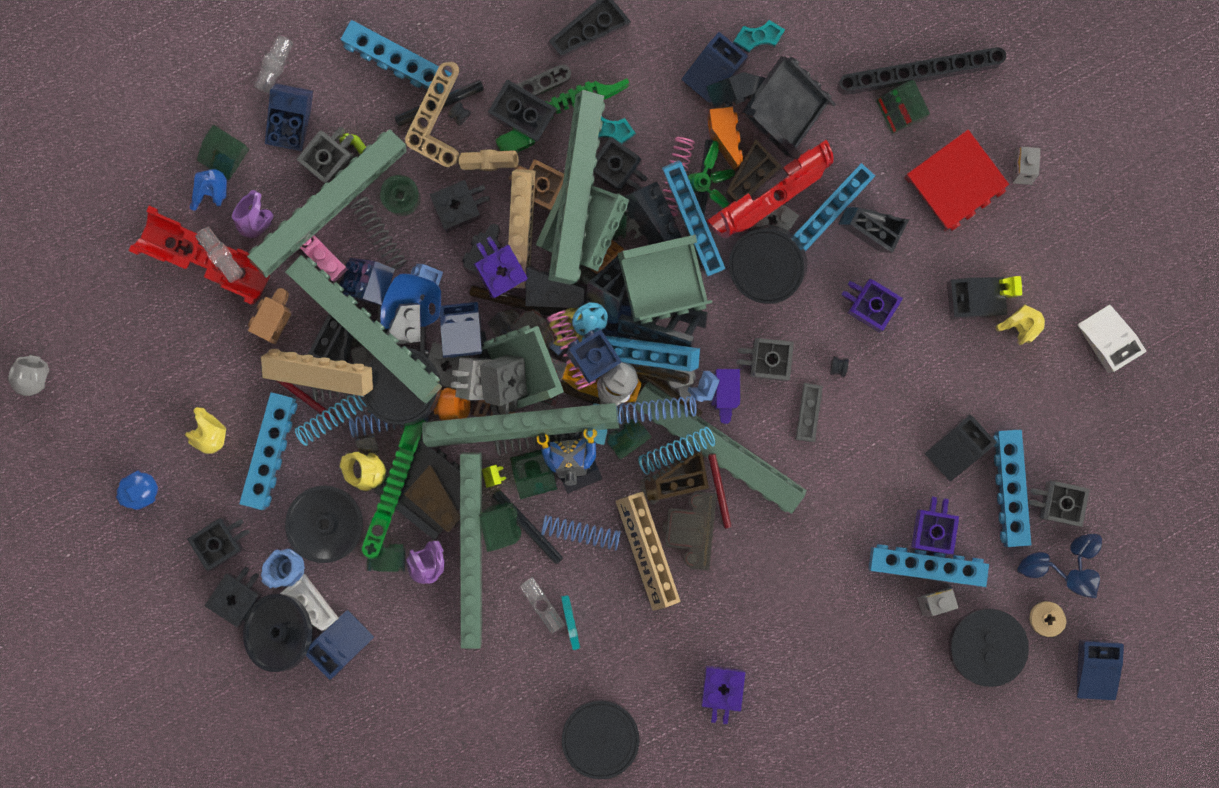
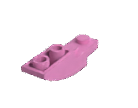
(324, 258)

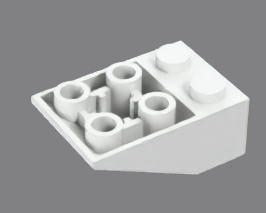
(1111, 339)

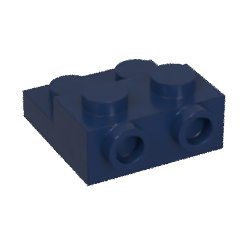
(593, 355)

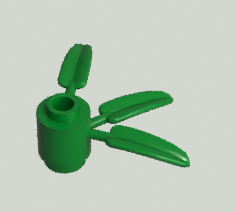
(701, 181)

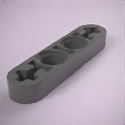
(535, 81)

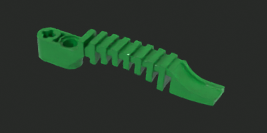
(518, 142)
(392, 490)

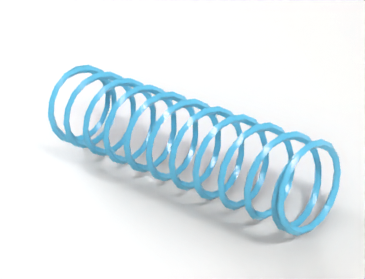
(325, 420)
(712, 443)

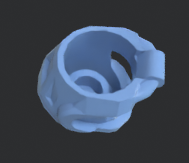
(282, 568)

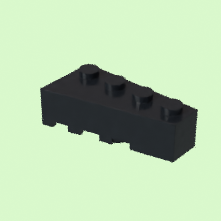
(590, 26)
(652, 214)

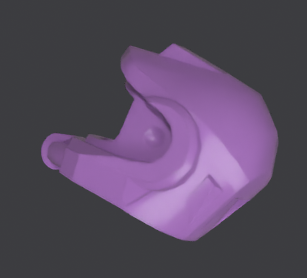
(254, 221)
(427, 564)

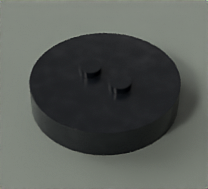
(768, 264)
(393, 400)
(988, 647)
(600, 739)

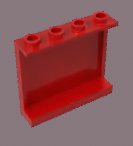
(958, 180)

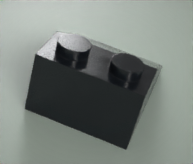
(521, 111)

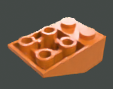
(723, 129)

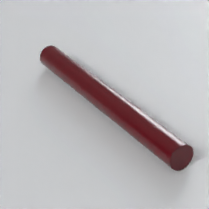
(307, 399)
(719, 490)

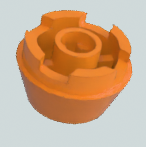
(451, 407)

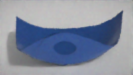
(408, 289)

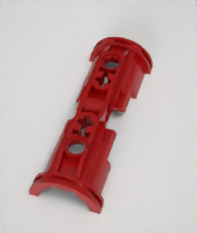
(747, 212)
(154, 244)

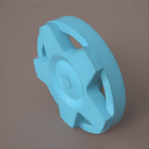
(590, 319)

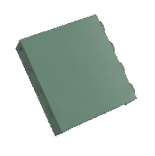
(604, 219)
(663, 279)
(540, 373)

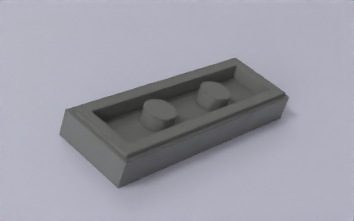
(809, 412)

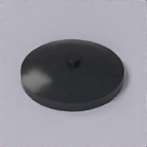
(324, 524)
(277, 633)

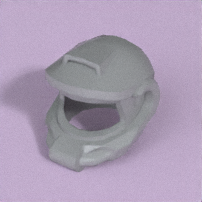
(28, 375)
(619, 380)

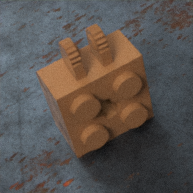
(544, 174)
(271, 317)

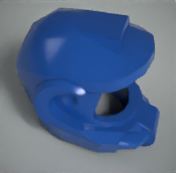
(209, 183)
(137, 490)

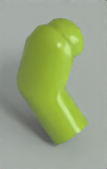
(356, 142)

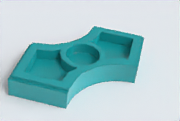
(752, 37)
(618, 130)
(570, 622)

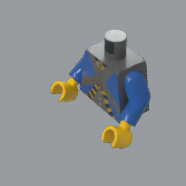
(570, 457)

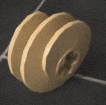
(1053, 626)

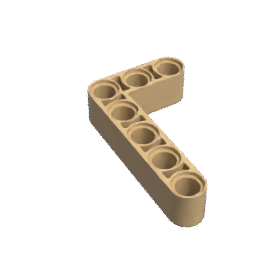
(431, 117)

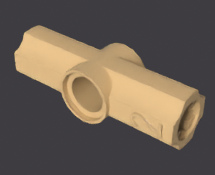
(488, 160)

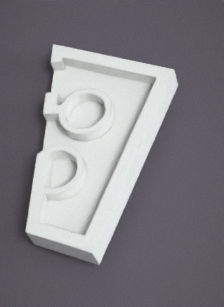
(319, 611)

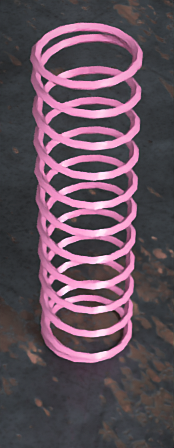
(684, 164)
(554, 317)

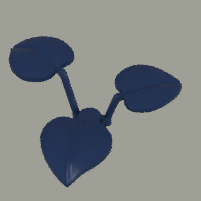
(1078, 581)

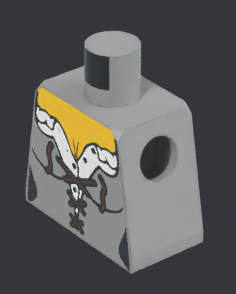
(1026, 163)
(938, 602)

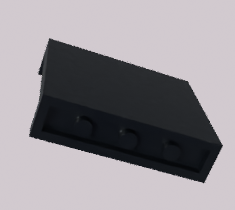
(787, 105)
(449, 475)

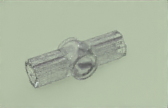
(273, 64)
(219, 254)
(549, 616)

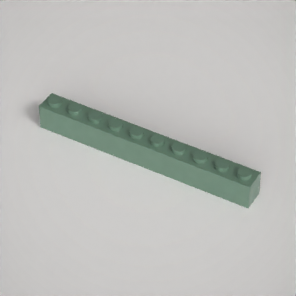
(576, 188)
(327, 203)
(366, 331)
(520, 425)
(728, 452)
(471, 549)

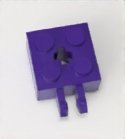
(488, 266)
(862, 308)
(727, 393)
(928, 520)
(713, 697)

